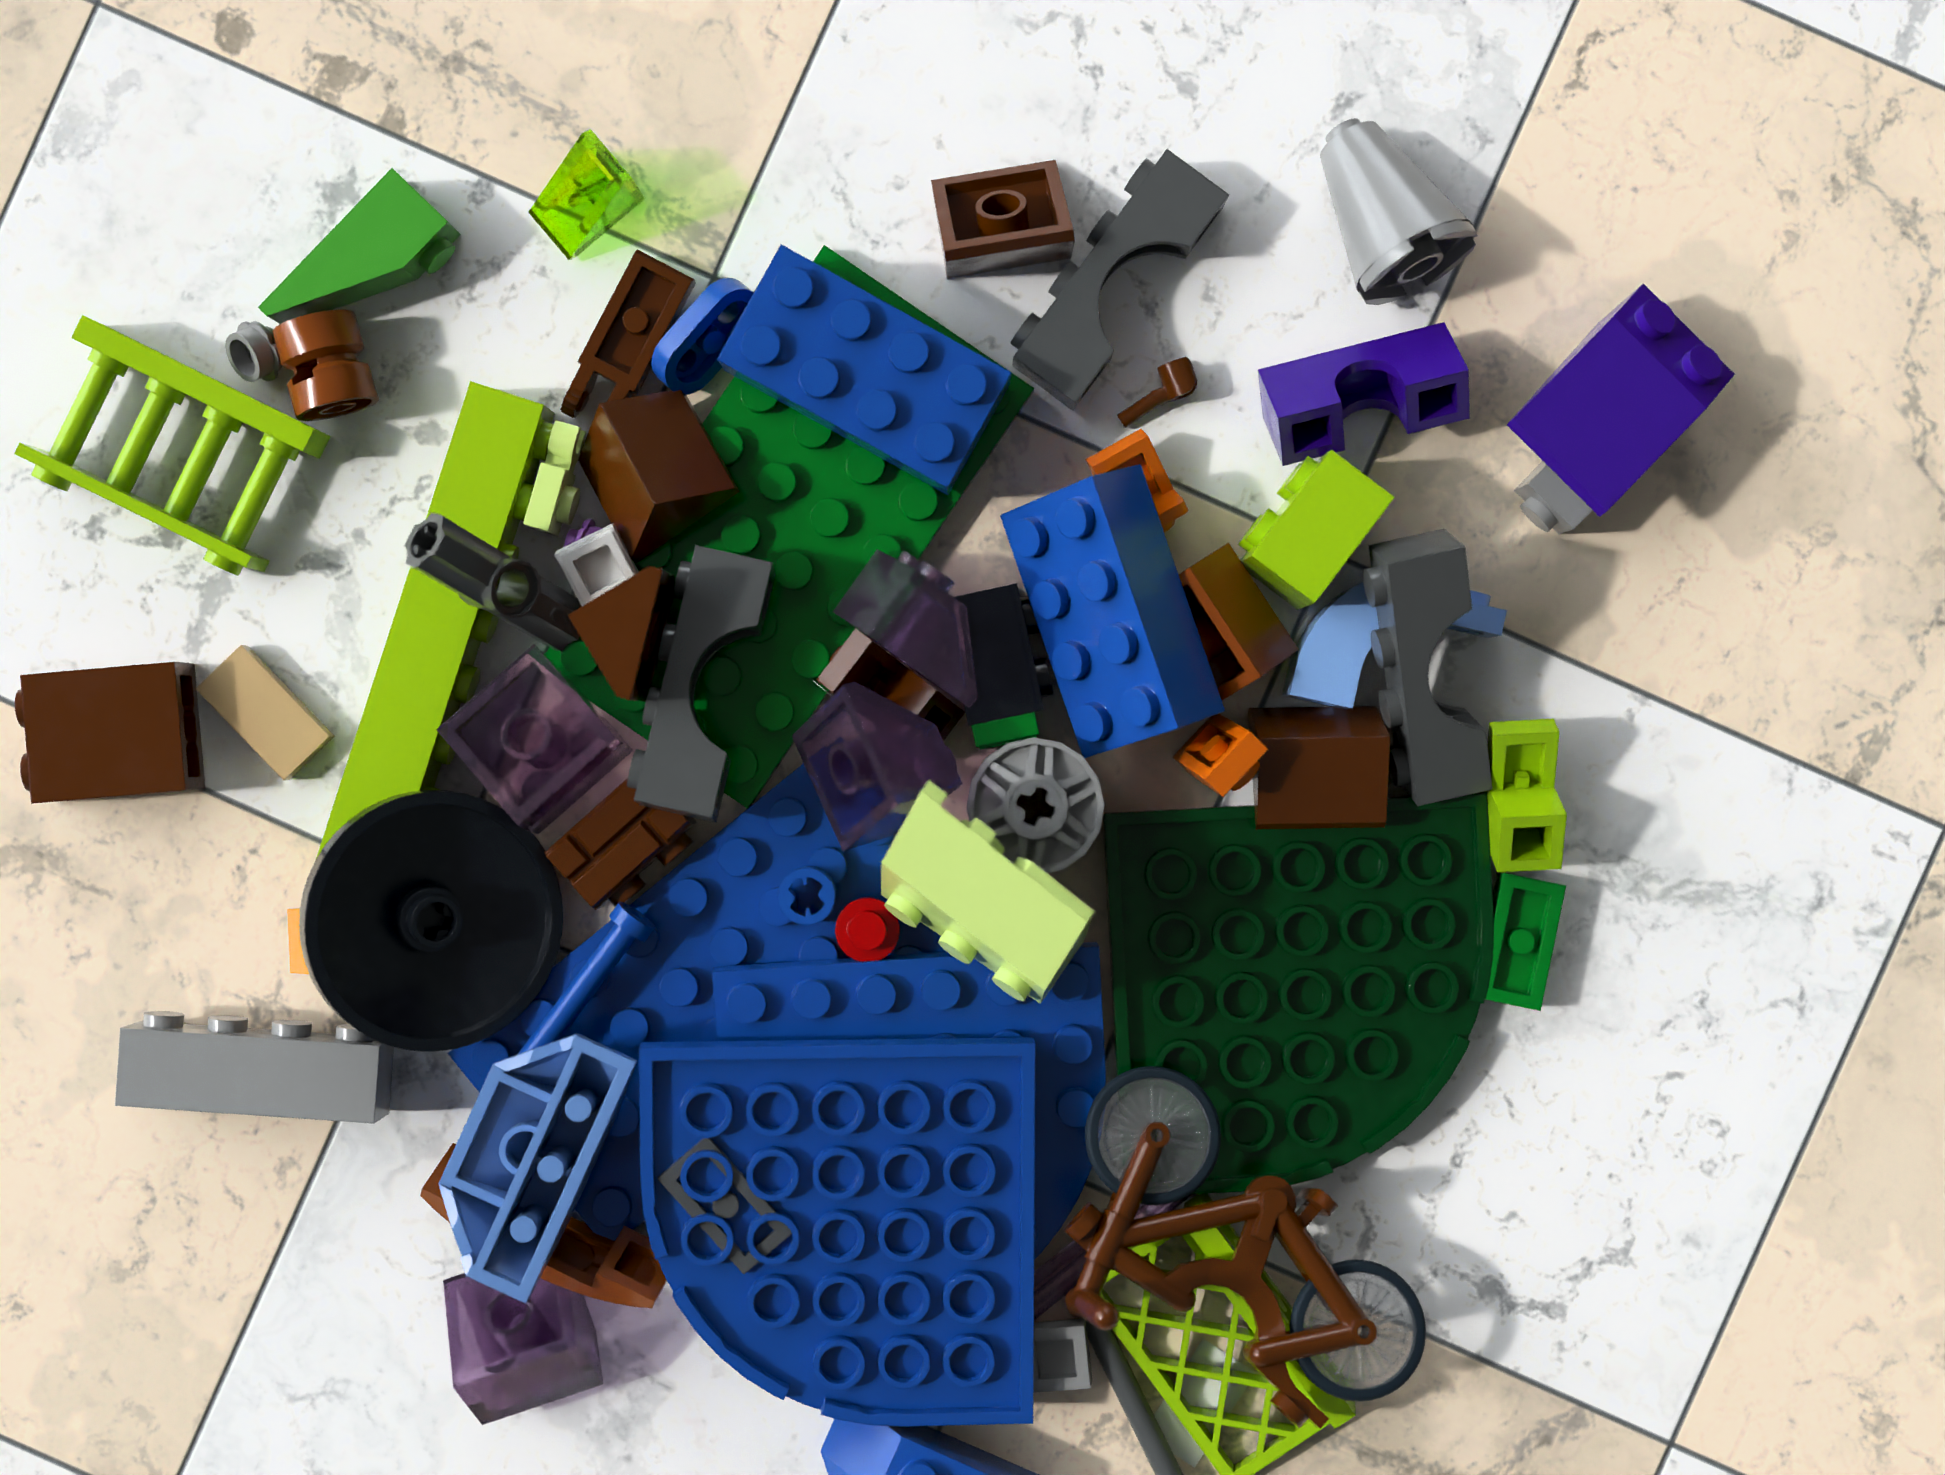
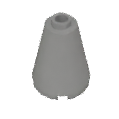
(1390, 213)

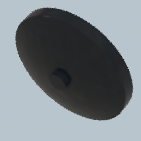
(431, 920)

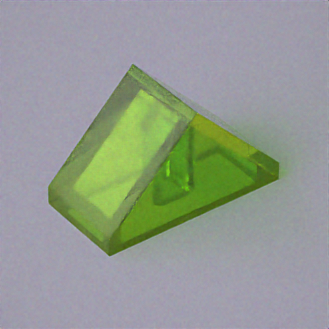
(585, 196)

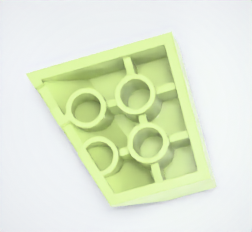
(979, 901)

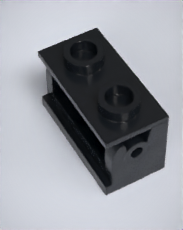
(1004, 666)

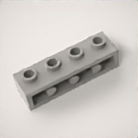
(253, 1069)

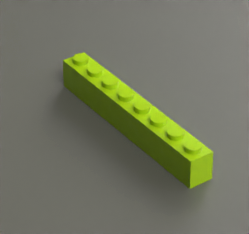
(434, 633)

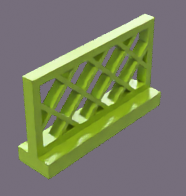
(1221, 1244)

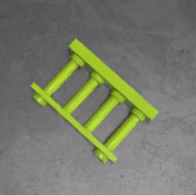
(169, 384)

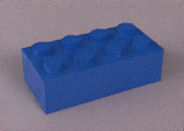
(864, 369)
(1112, 611)

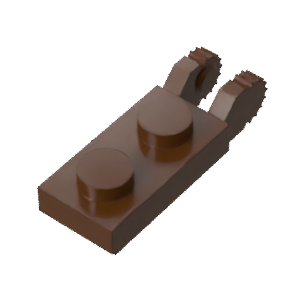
(629, 330)

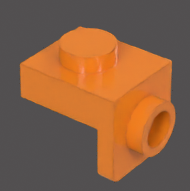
(1137, 450)

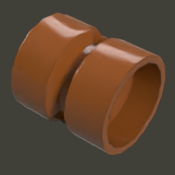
(325, 365)

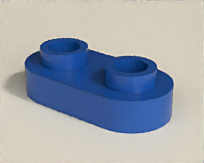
(690, 349)

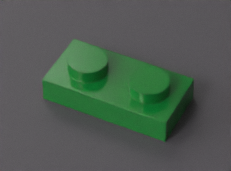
(1524, 938)

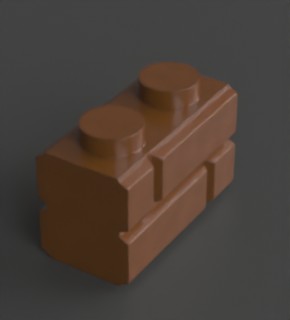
(617, 844)

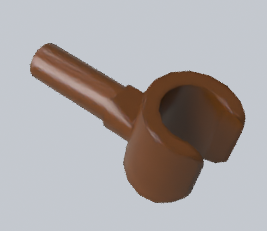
(1177, 382)

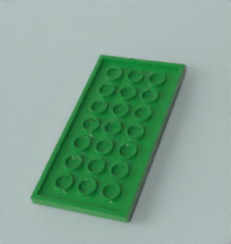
(819, 517)

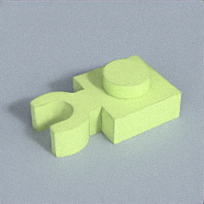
(553, 494)

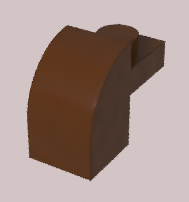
(879, 671)

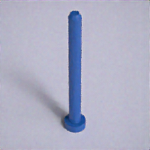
(628, 926)

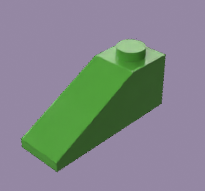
(373, 249)

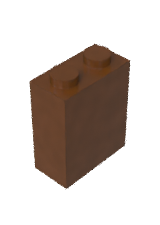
(110, 732)

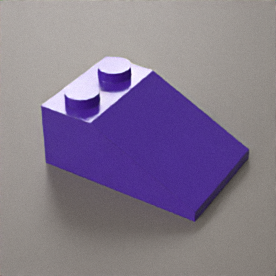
(1621, 399)

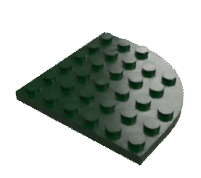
(1300, 971)

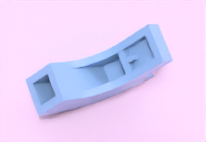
(1339, 639)

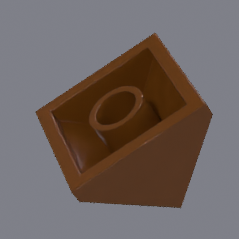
(1002, 219)
(653, 468)
(626, 630)
(1321, 767)

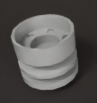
(1071, 790)

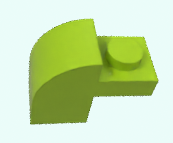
(1523, 805)

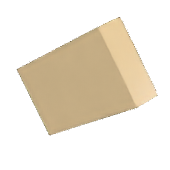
(265, 712)

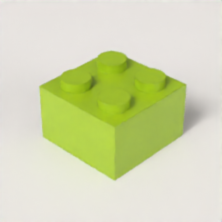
(1315, 529)

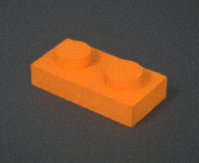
(1221, 755)

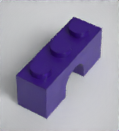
(1407, 373)

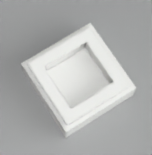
(596, 563)

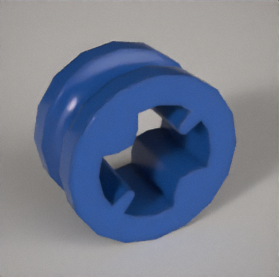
(787, 896)

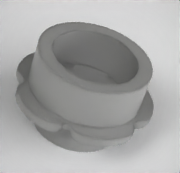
(253, 352)

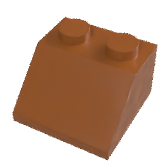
(1234, 621)

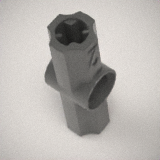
(472, 571)

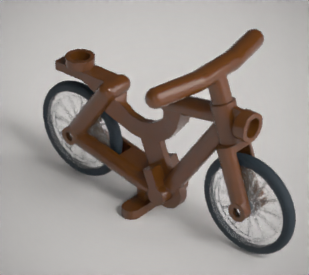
(1156, 1143)

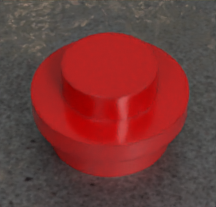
(867, 929)

